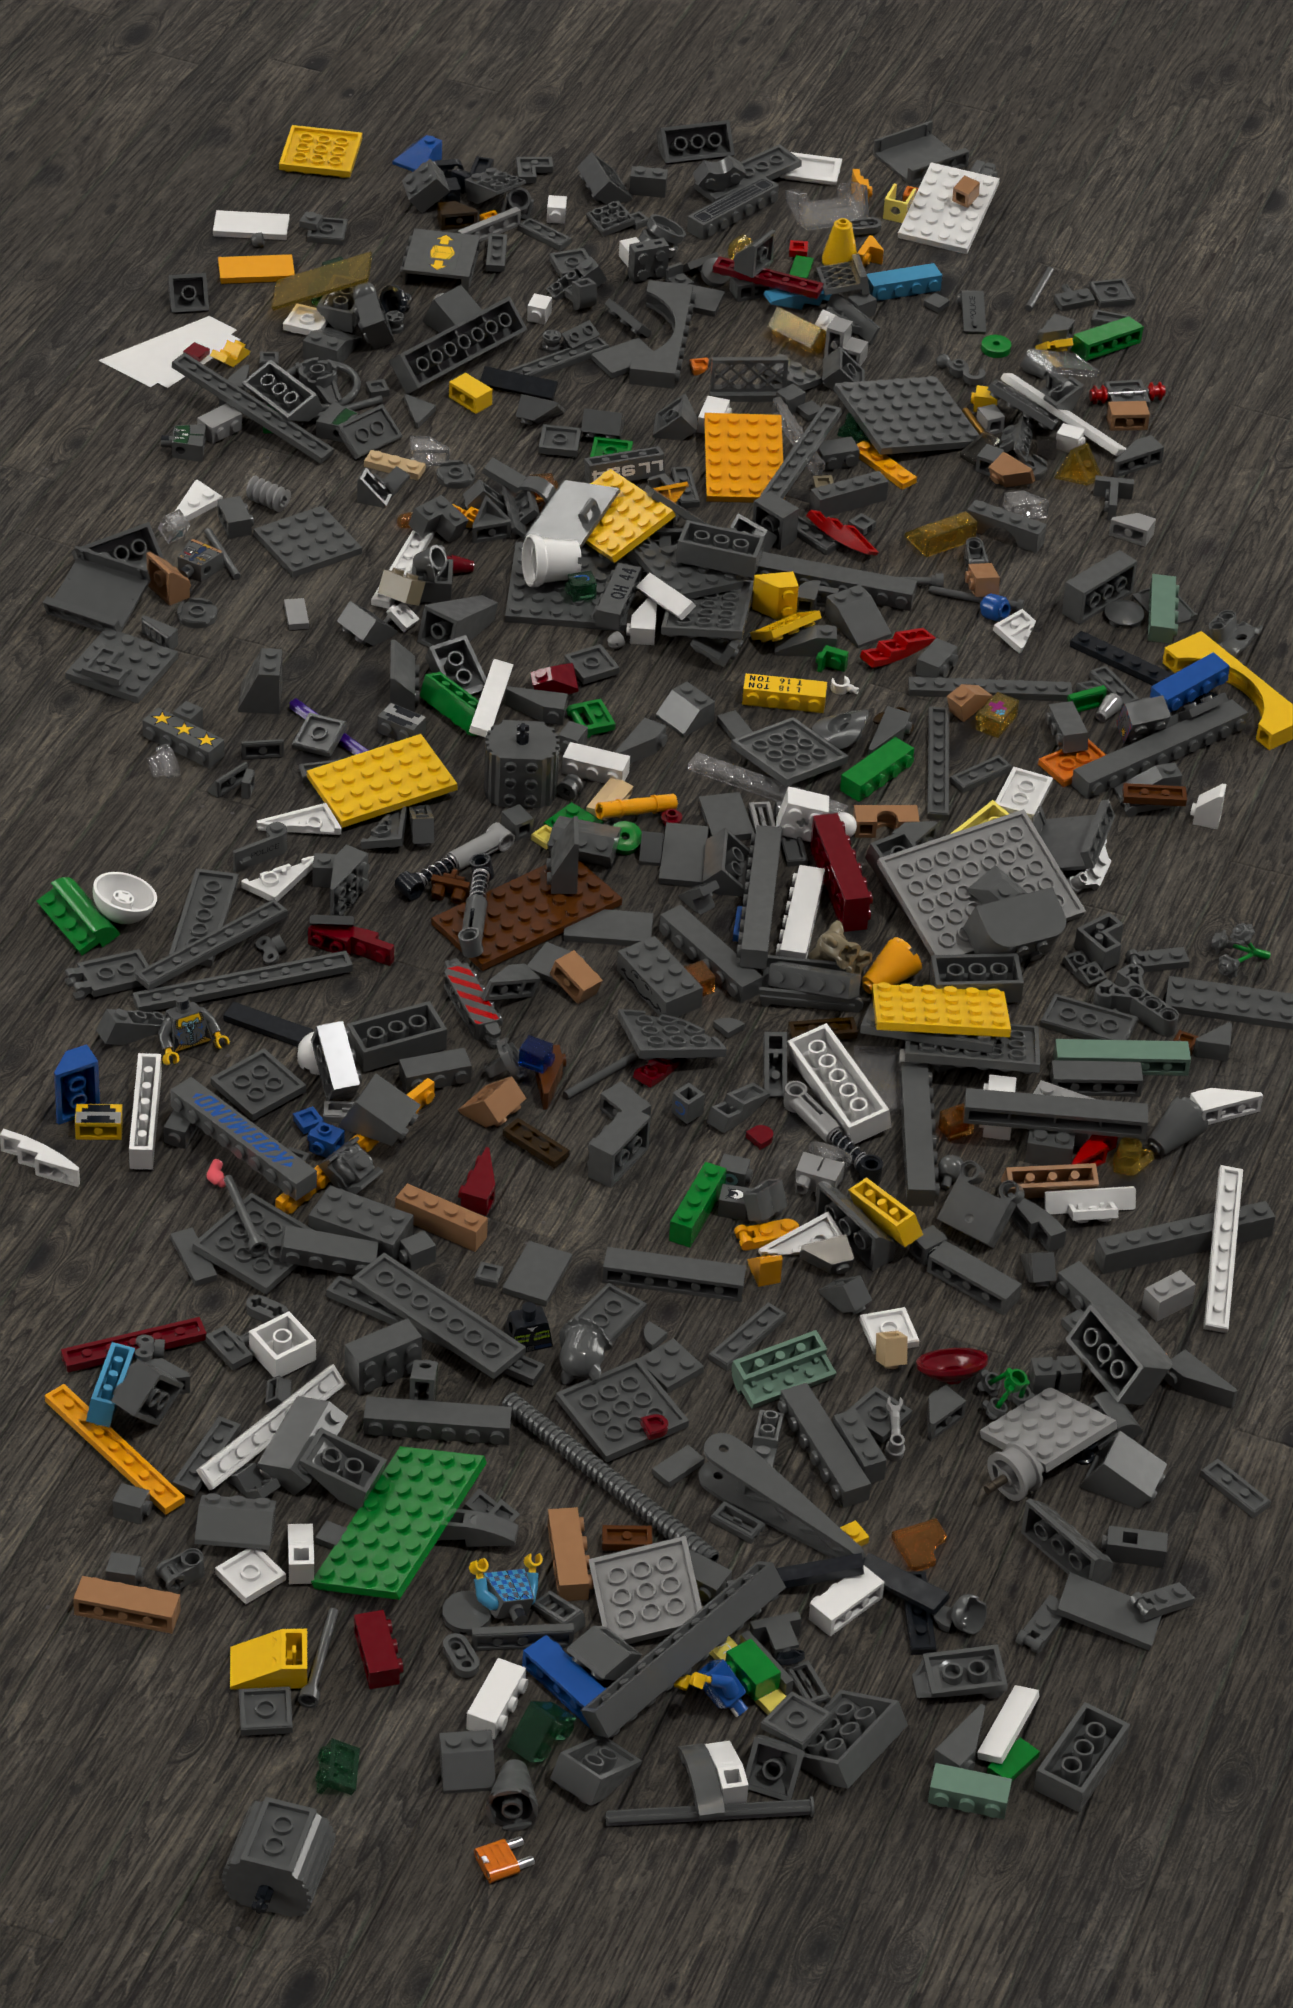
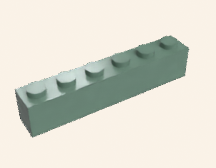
(1155, 1056)

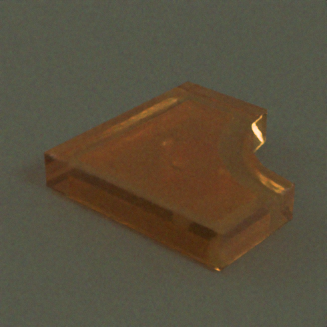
(919, 1543)

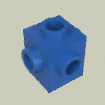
(325, 1139)

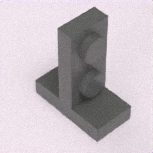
(1111, 489)

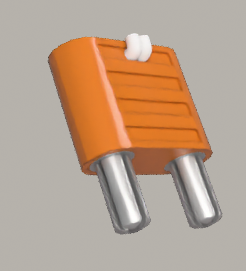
(499, 1861)

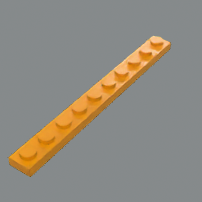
(421, 1094)

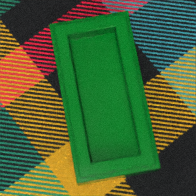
(802, 266)
(1088, 698)
(1018, 1760)

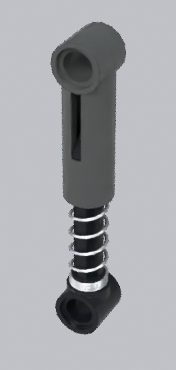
(476, 906)

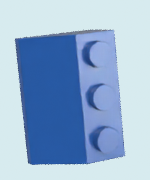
(76, 1082)

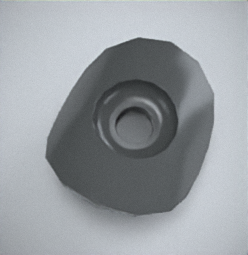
(842, 728)

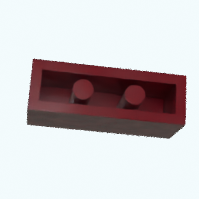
(377, 1649)

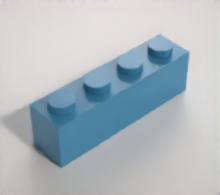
(904, 281)
(112, 1374)

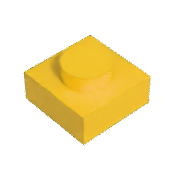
(856, 1532)

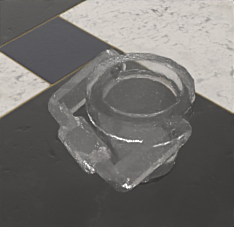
(164, 762)

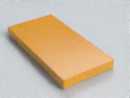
(255, 268)

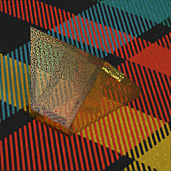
(1079, 466)

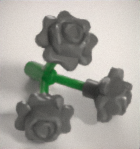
(1240, 935)

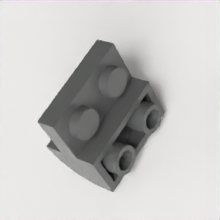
(1118, 1411)

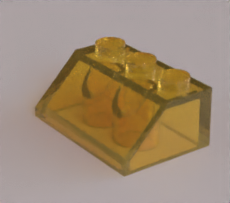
(797, 331)
(943, 534)

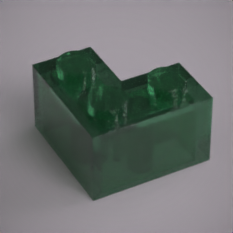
(539, 1728)

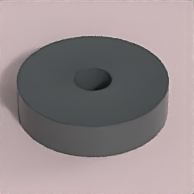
(710, 277)

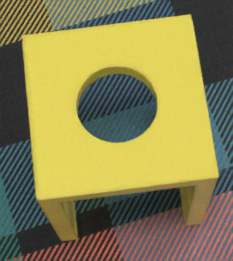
(902, 206)

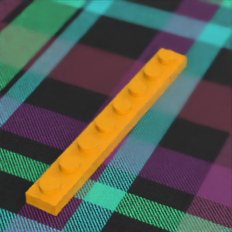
(115, 1450)

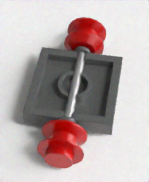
(1127, 391)

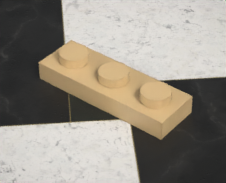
(387, 462)

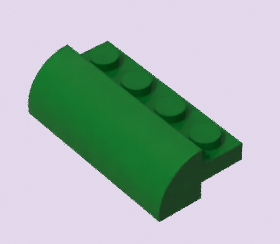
(77, 915)

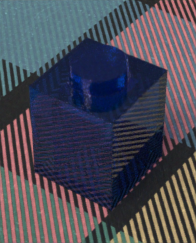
(536, 1054)

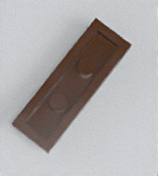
(1154, 794)

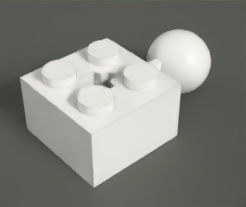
(798, 812)

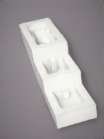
(44, 1159)

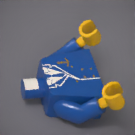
(719, 1684)

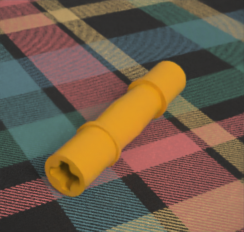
(636, 806)

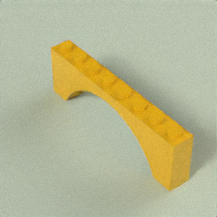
(1275, 711)

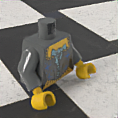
(187, 1027)

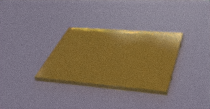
(322, 280)

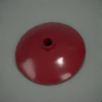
(952, 1364)

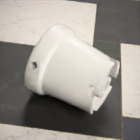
(549, 559)

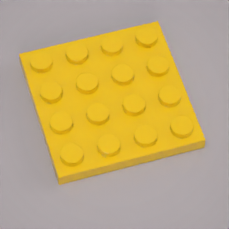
(320, 151)

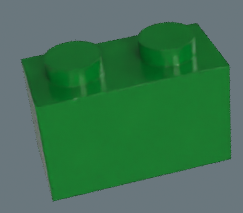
(753, 1669)

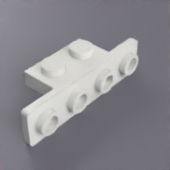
(1091, 1203)

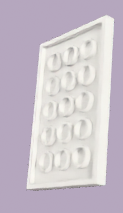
(940, 221)

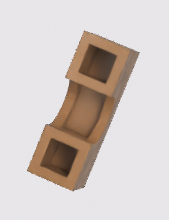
(872, 817)

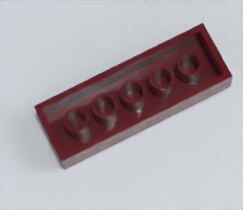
(842, 872)

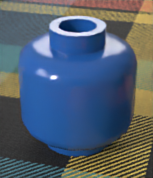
(995, 607)

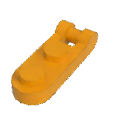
(763, 1233)

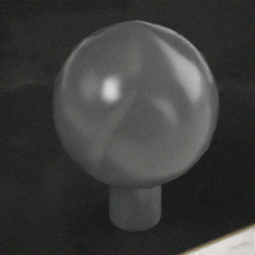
(949, 1170)

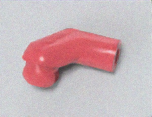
(215, 1174)

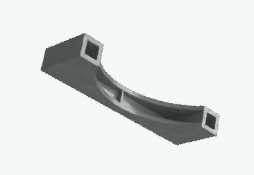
(664, 364)

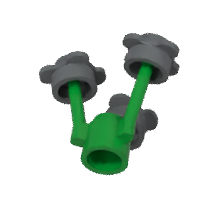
(1016, 1388)

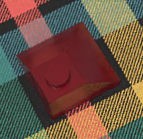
(556, 679)

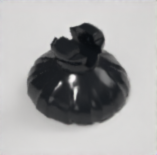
(394, 299)

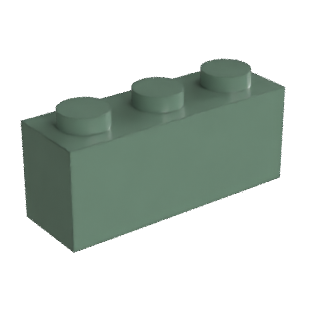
(969, 1791)

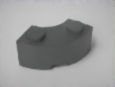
(720, 173)

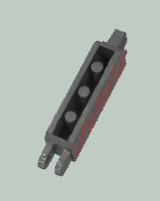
(466, 995)

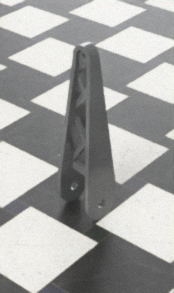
(767, 1496)

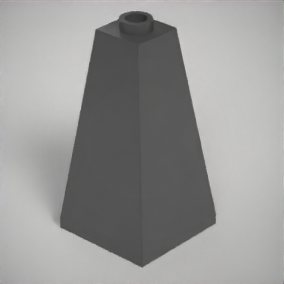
(455, 619)

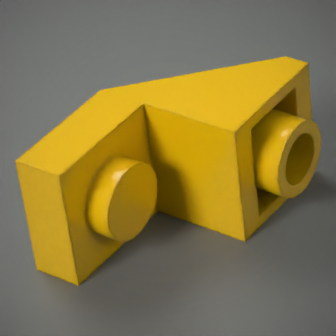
(231, 353)

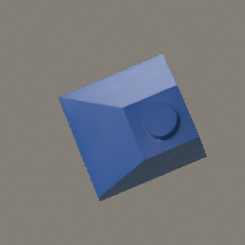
(420, 152)

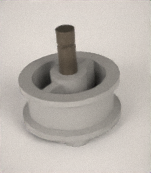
(1014, 1472)

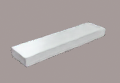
(666, 596)
(1008, 1724)

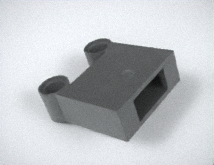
(976, 1210)

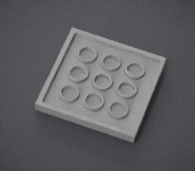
(1050, 1427)
(646, 1589)

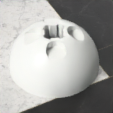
(123, 897)

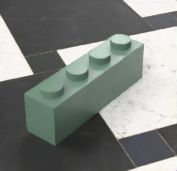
(1162, 608)

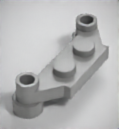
(1091, 877)

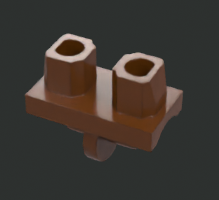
(450, 884)

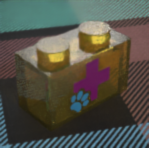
(997, 714)

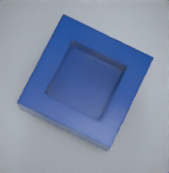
(307, 1119)

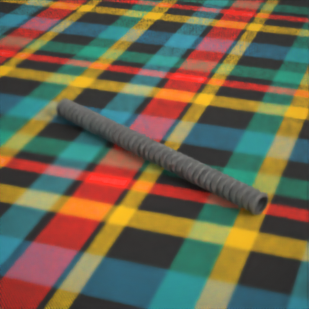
(605, 1476)

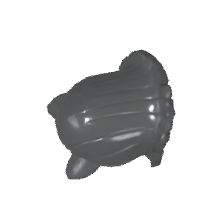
(582, 1349)

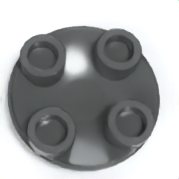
(1124, 613)

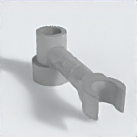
(895, 1447)

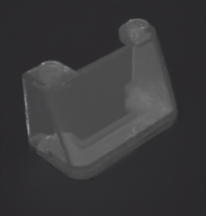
(811, 215)

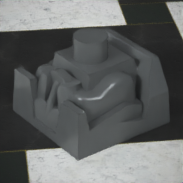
(350, 1167)

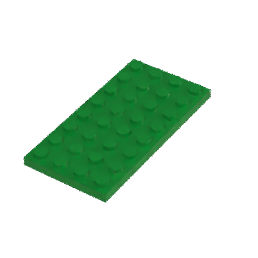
(399, 1523)

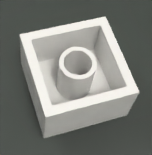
(282, 1345)

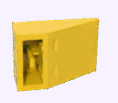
(270, 1661)

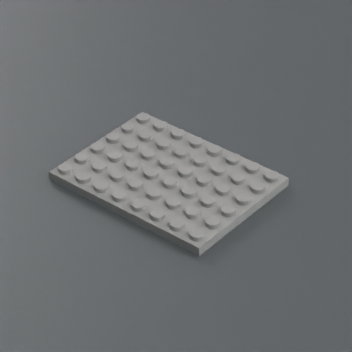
(935, 877)

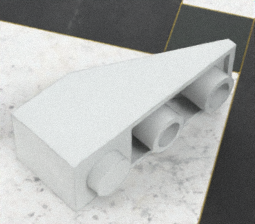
(300, 1553)
(729, 1772)

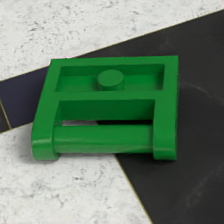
(596, 714)

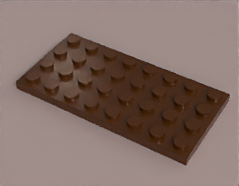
(527, 913)

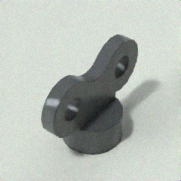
(271, 948)
(149, 1348)

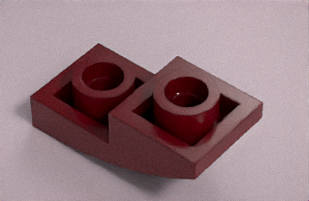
(655, 1071)

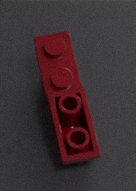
(353, 940)

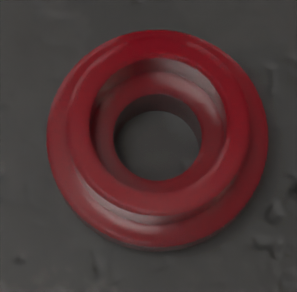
(671, 816)

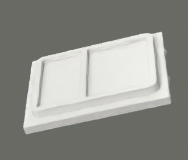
(815, 169)

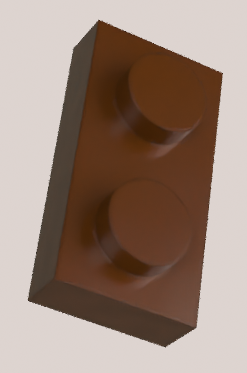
(625, 1537)

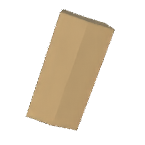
(611, 791)

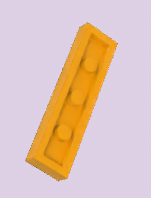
(888, 467)

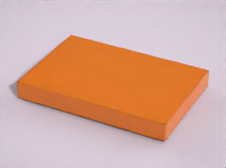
(1061, 765)

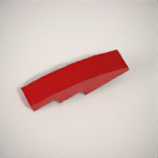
(842, 533)
(901, 646)
(1095, 1150)

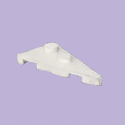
(198, 500)
(314, 819)
(278, 881)
(813, 1231)

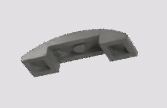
(703, 1780)

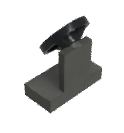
(781, 1633)

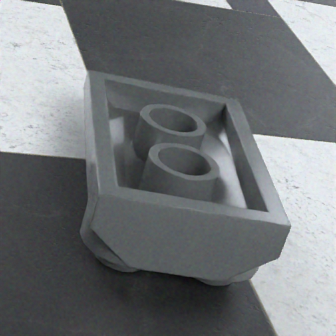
(961, 1673)

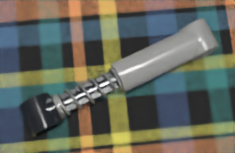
(494, 839)
(799, 1101)

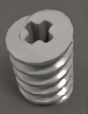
(267, 494)

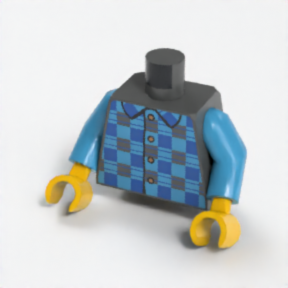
(507, 1591)

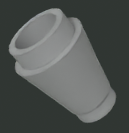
(1110, 705)

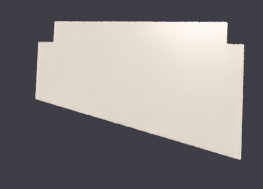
(152, 359)

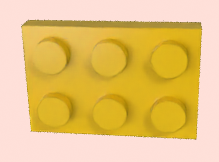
(786, 625)

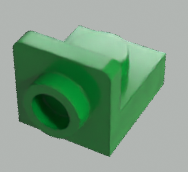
(832, 658)

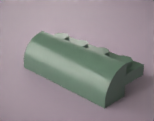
(780, 1367)

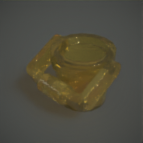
(1131, 1157)

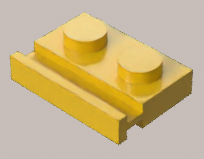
(1056, 345)

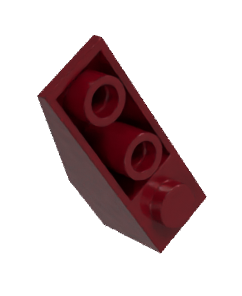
(479, 1190)

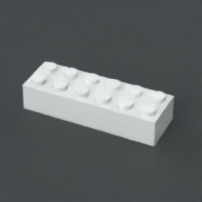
(839, 1083)

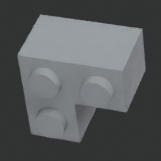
(839, 335)

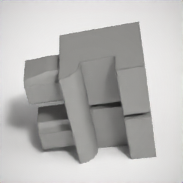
(812, 1171)

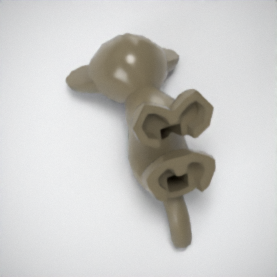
(834, 947)

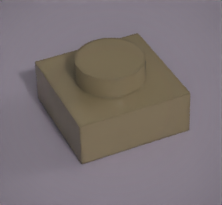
(822, 480)

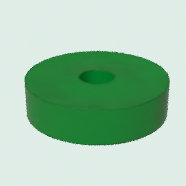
(996, 346)
(633, 832)

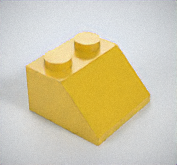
(775, 594)

